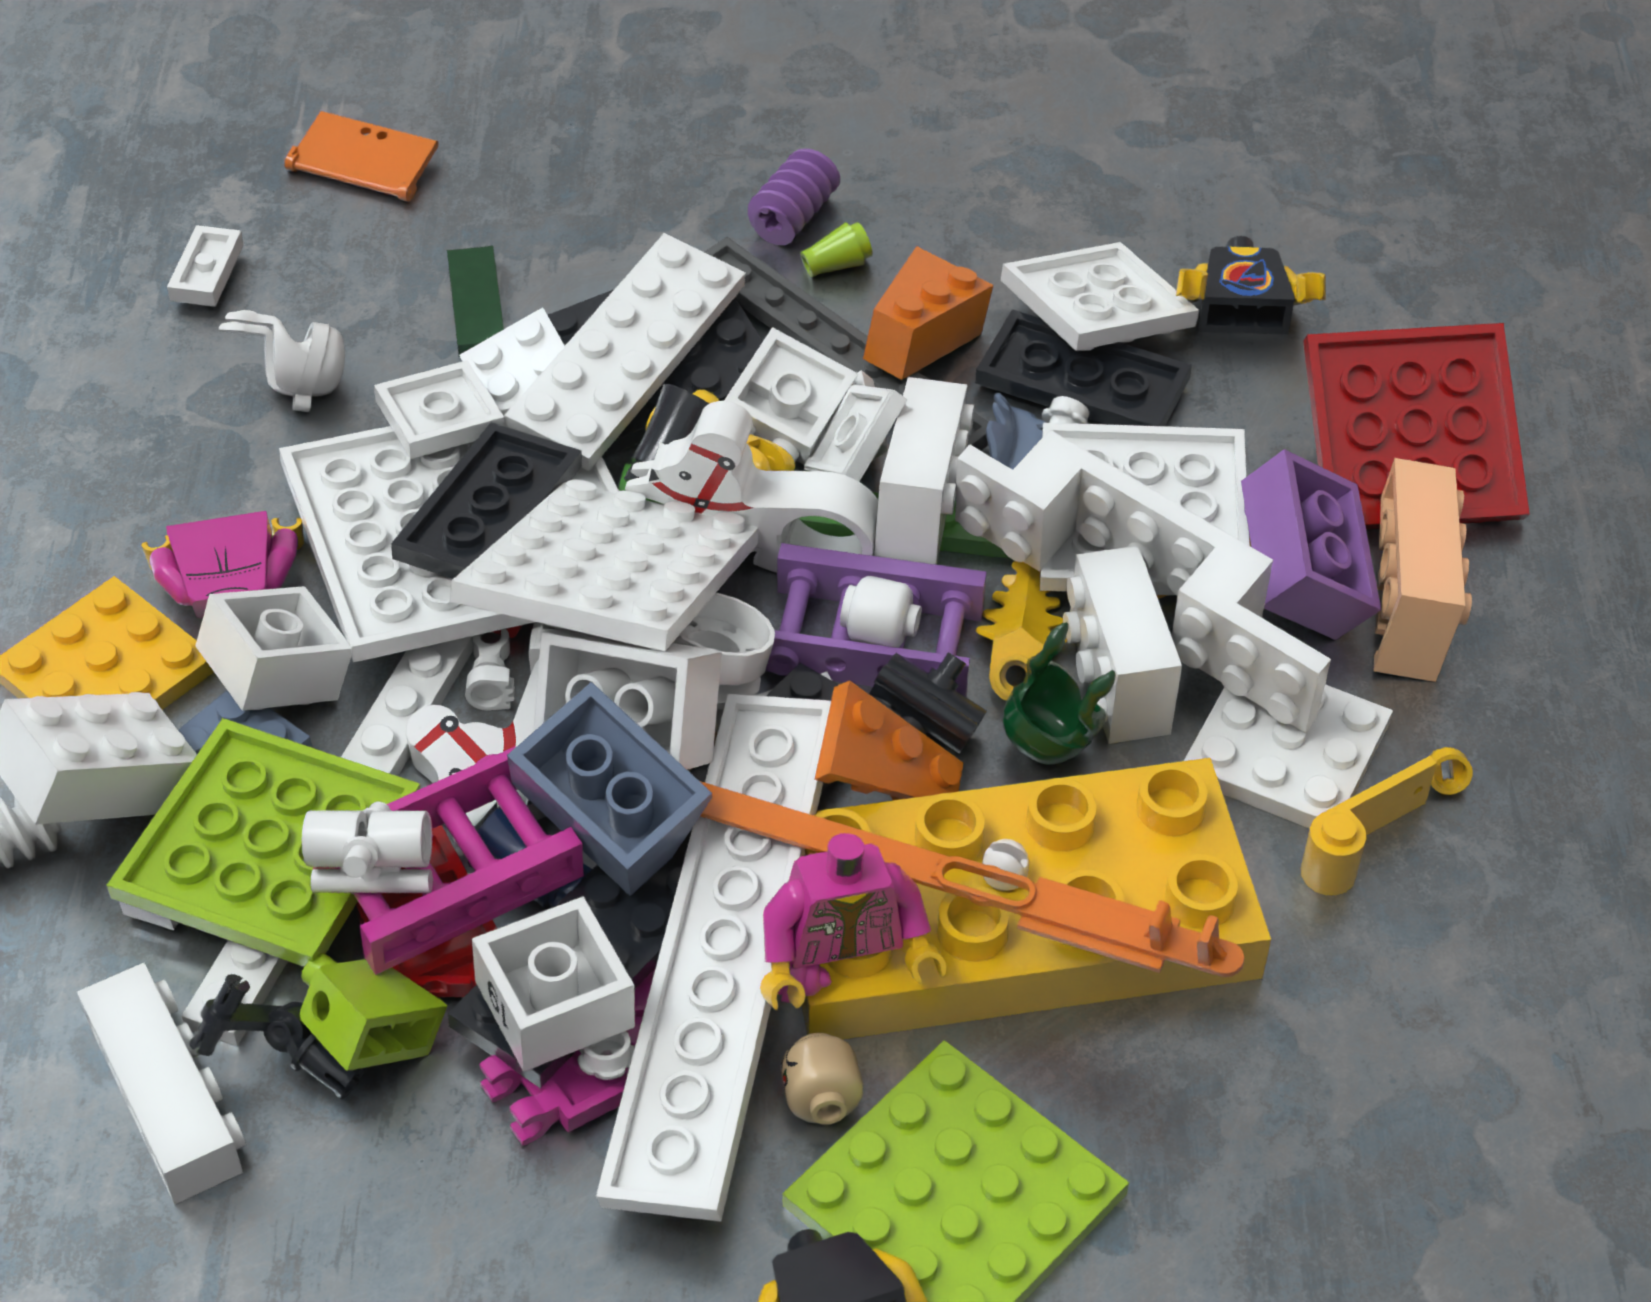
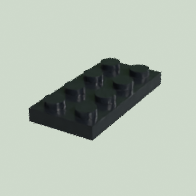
(1111, 380)
(483, 499)

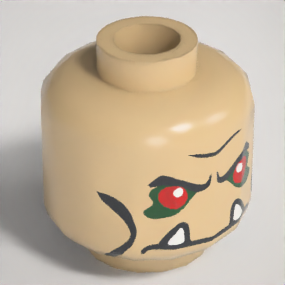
(821, 1076)

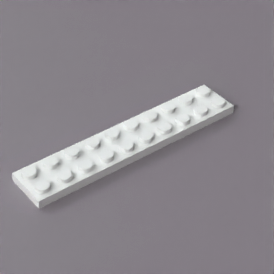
(705, 1003)

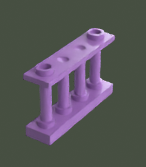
(827, 575)

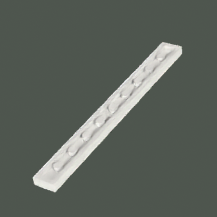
(381, 743)

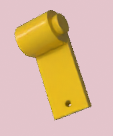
(1340, 833)

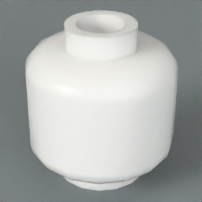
(880, 612)

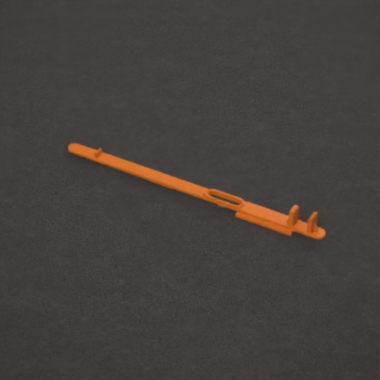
(1049, 910)

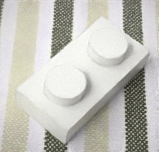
(205, 265)

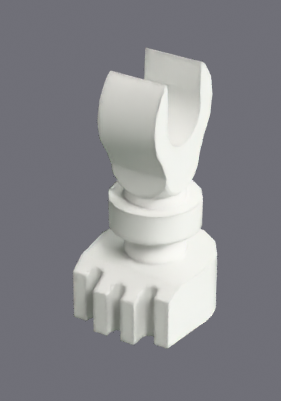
(489, 681)

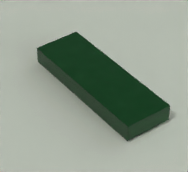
(474, 295)

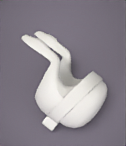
(293, 366)

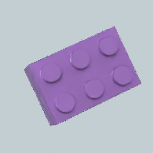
(1317, 543)

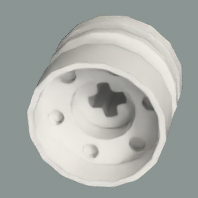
(743, 638)

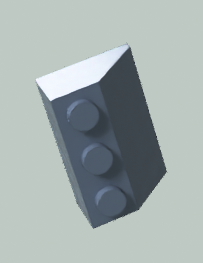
(610, 785)

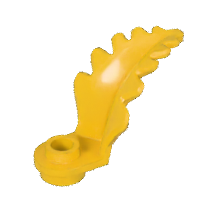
(1019, 625)

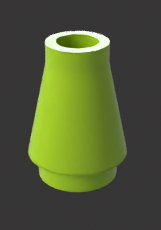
(838, 250)

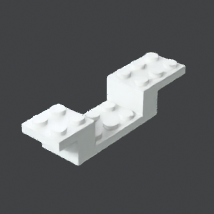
(1212, 573)

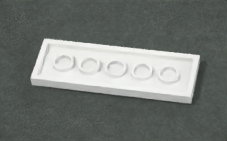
(626, 349)

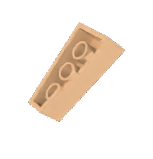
(1420, 569)

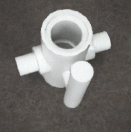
(369, 850)

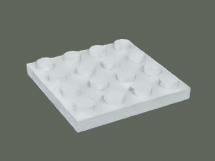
(1185, 464)

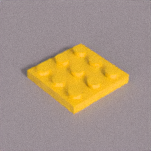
(105, 647)

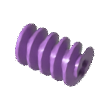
(793, 196)

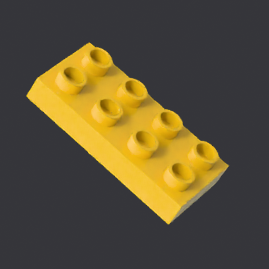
(1110, 833)

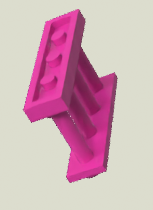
(482, 895)

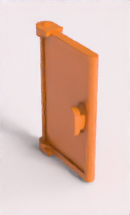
(377, 161)

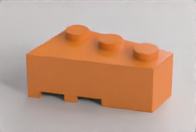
(926, 314)

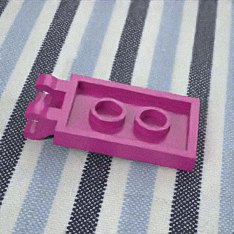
(567, 1095)

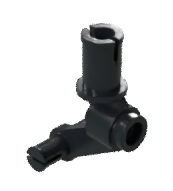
(281, 1029)

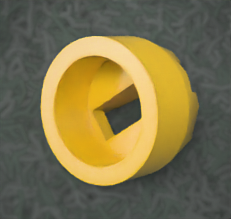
(1459, 767)

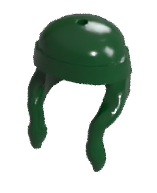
(1046, 710)

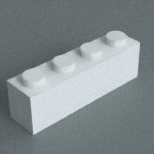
(161, 1082)

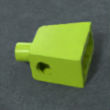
(367, 1015)

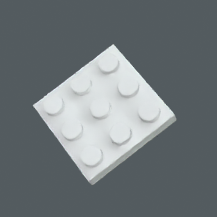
(1099, 296)
(1282, 766)

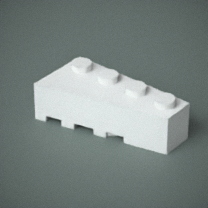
(922, 470)

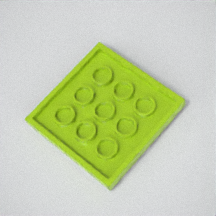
(231, 842)
(959, 1184)

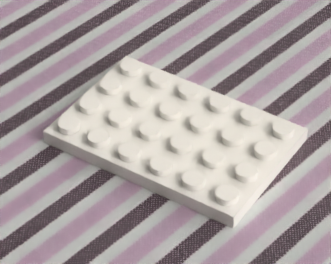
(608, 565)

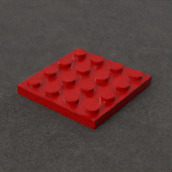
(1420, 399)

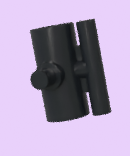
(929, 699)

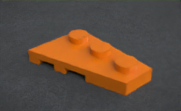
(881, 751)

